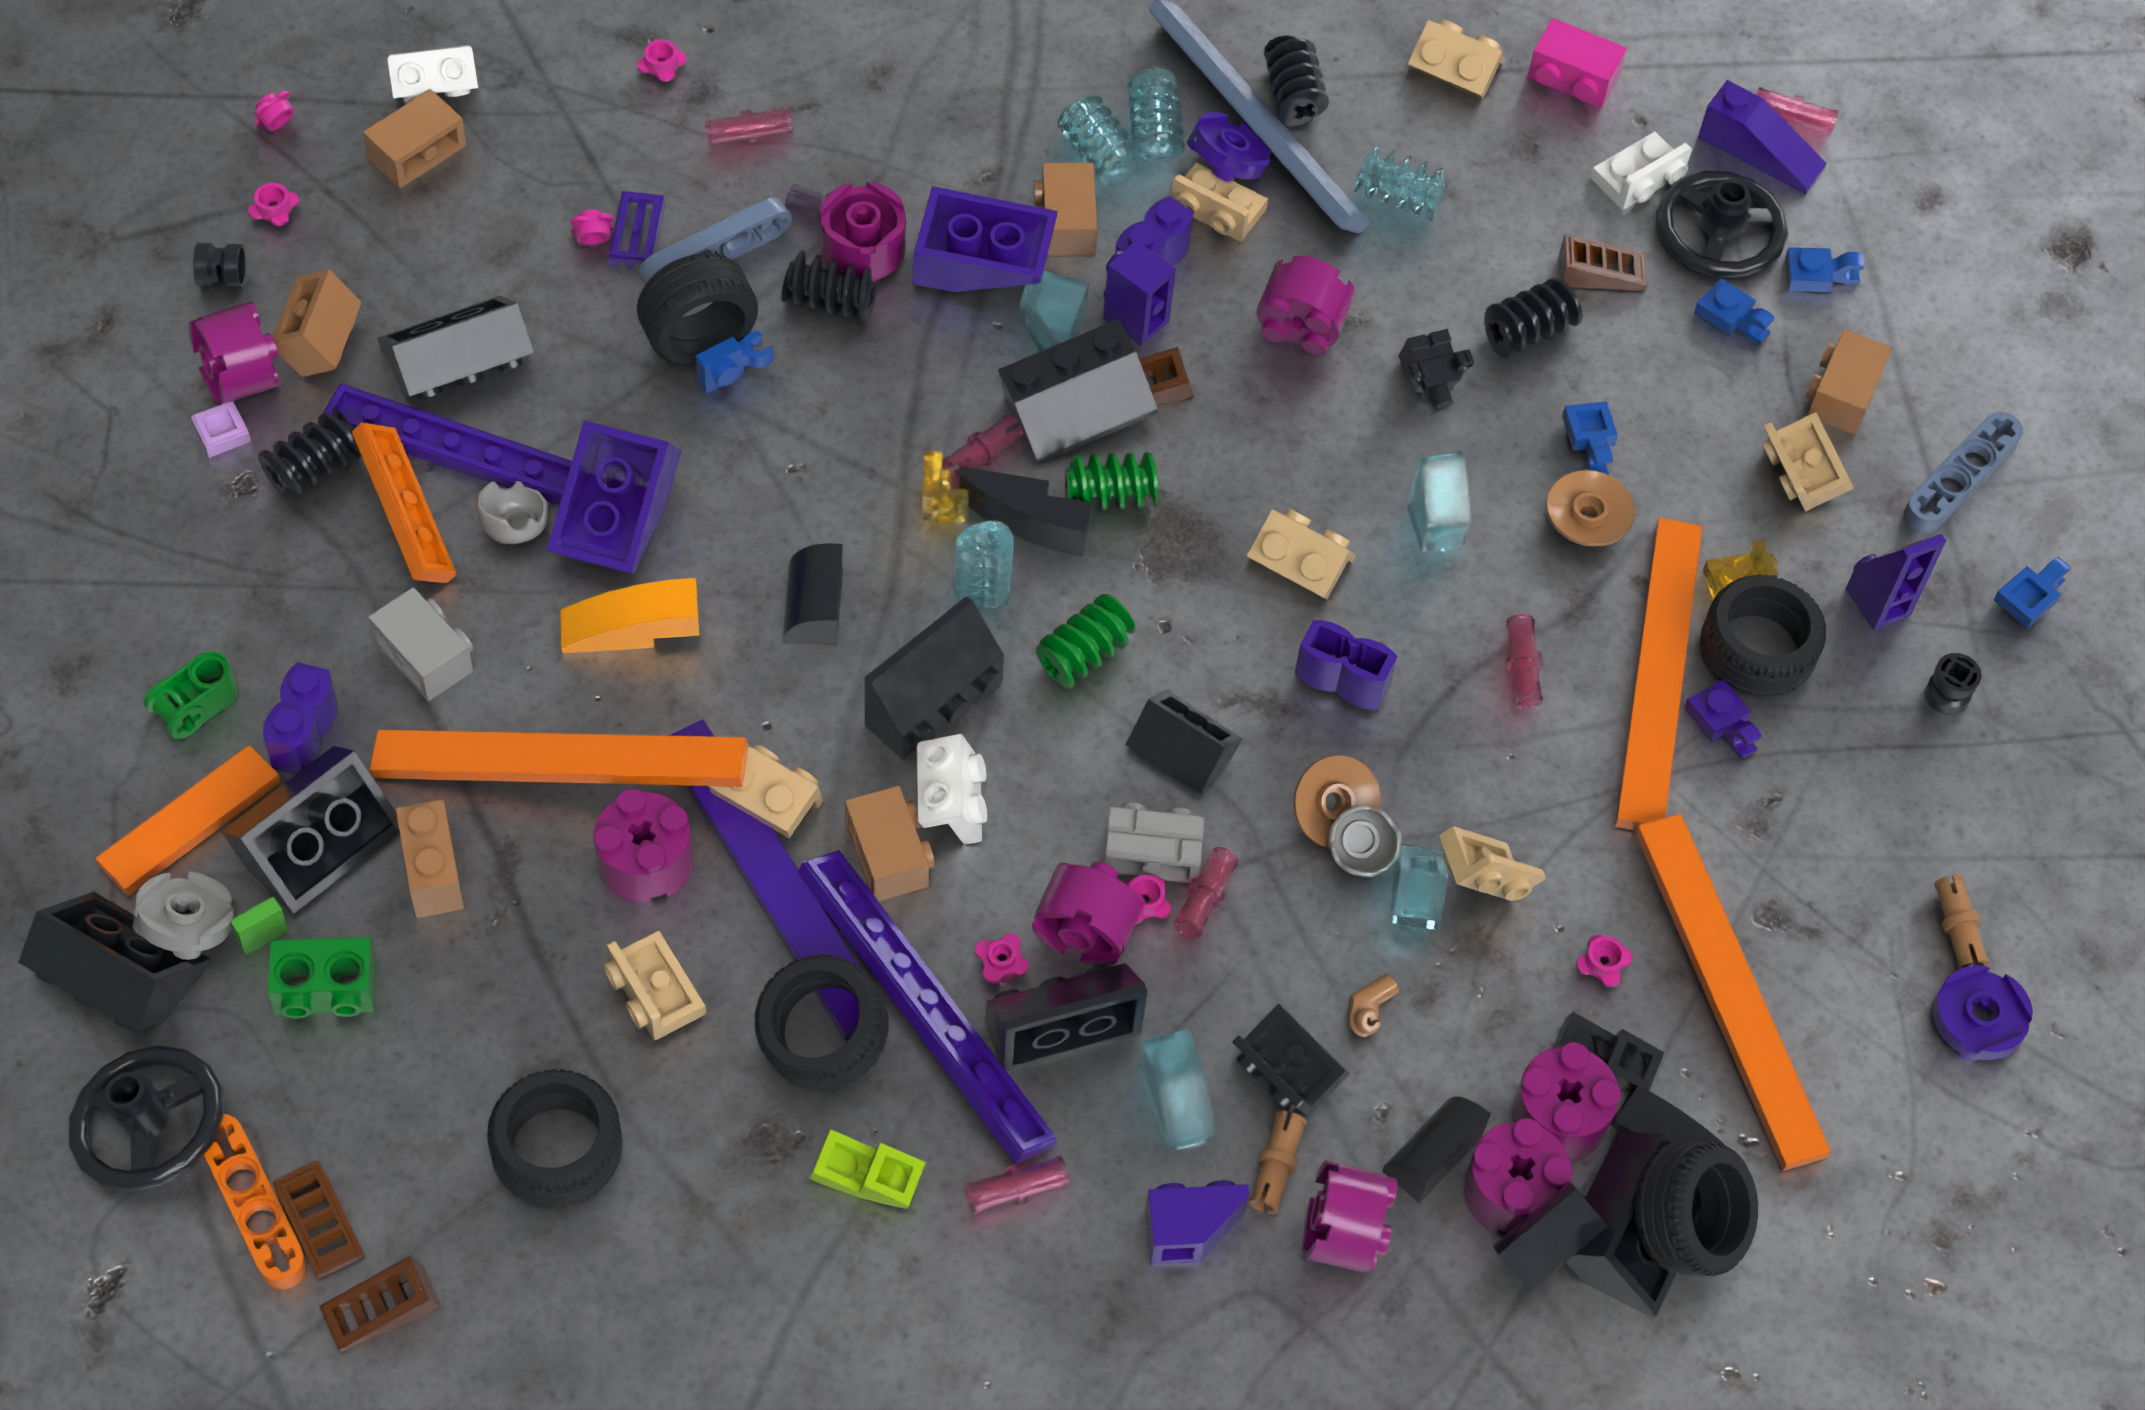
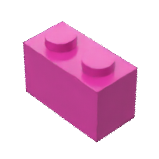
(1577, 62)

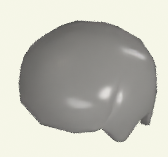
(512, 513)
(1364, 841)

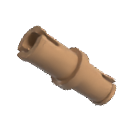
(1961, 921)
(1277, 1162)

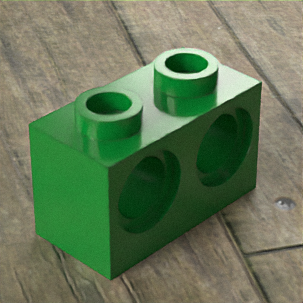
(324, 965)

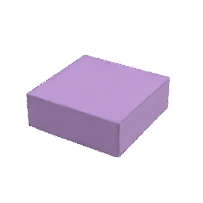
(220, 429)

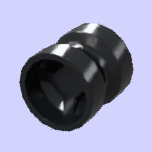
(219, 264)
(1953, 683)

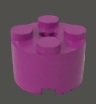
(863, 229)
(1305, 304)
(234, 353)
(643, 846)
(1087, 912)
(1569, 1096)
(1514, 1173)
(1348, 1216)

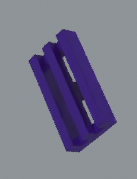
(632, 256)

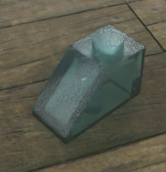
(1054, 309)
(1440, 502)
(1418, 888)
(1178, 1089)

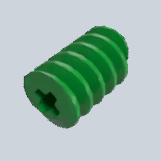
(1112, 480)
(1083, 639)

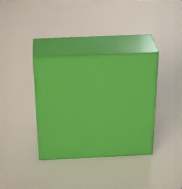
(259, 925)

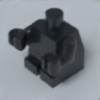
(1433, 366)

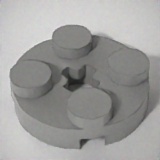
(177, 932)

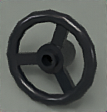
(1723, 219)
(144, 1114)

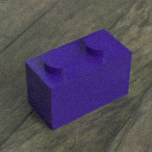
(1139, 291)

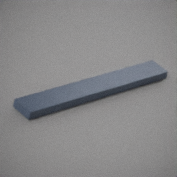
(1259, 117)

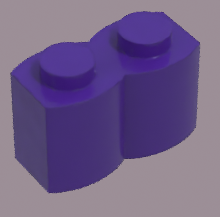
(1163, 231)
(1351, 666)
(300, 718)

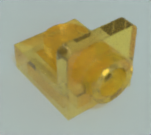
(940, 501)
(1725, 570)

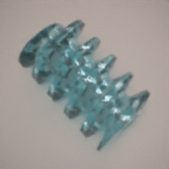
(1156, 114)
(1099, 139)
(1403, 182)
(985, 564)

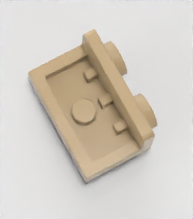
(1456, 58)
(1809, 461)
(1301, 553)
(772, 792)
(1487, 865)
(655, 985)

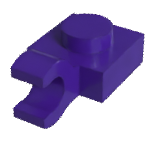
(1724, 714)

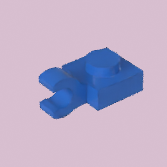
(1816, 271)
(1733, 309)
(726, 360)
(1593, 429)
(2032, 594)

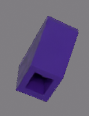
(1191, 1220)

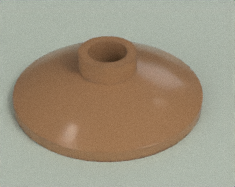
(1593, 495)
(1343, 777)

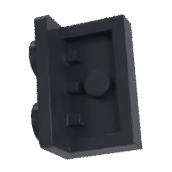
(1291, 1060)

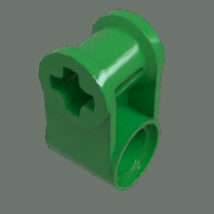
(191, 696)

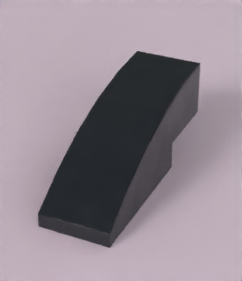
(1027, 509)

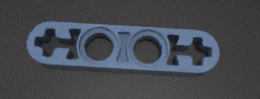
(751, 226)
(1965, 473)

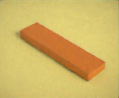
(404, 503)
(188, 820)

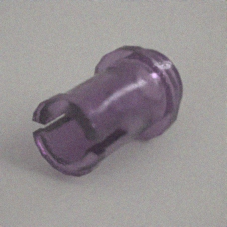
(805, 201)

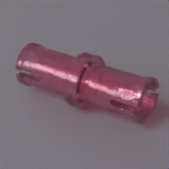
(1799, 112)
(748, 126)
(983, 446)
(1524, 661)
(1205, 893)
(1017, 1184)

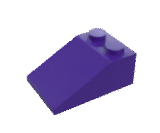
(980, 242)
(613, 497)

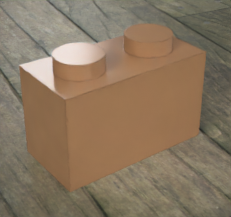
(414, 138)
(1071, 192)
(316, 323)
(1849, 380)
(888, 843)
(429, 858)

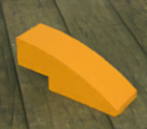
(631, 617)

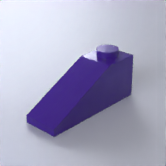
(1760, 137)
(1892, 583)

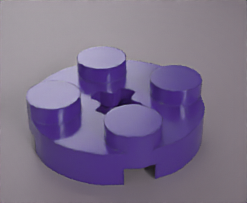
(1228, 148)
(1968, 1034)

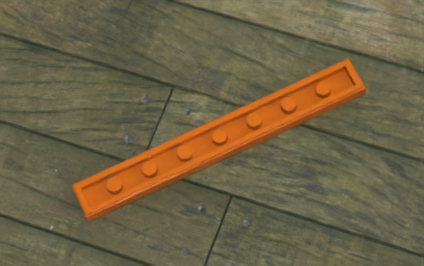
(1659, 674)
(559, 758)
(1732, 993)

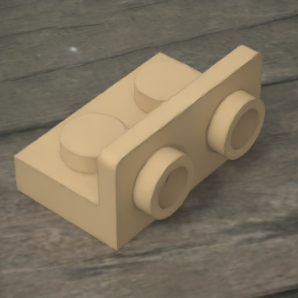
(1218, 203)

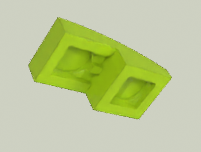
(867, 1172)

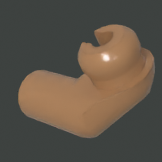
(1365, 1004)

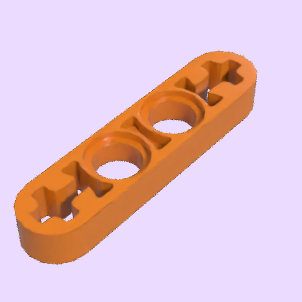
(254, 1199)

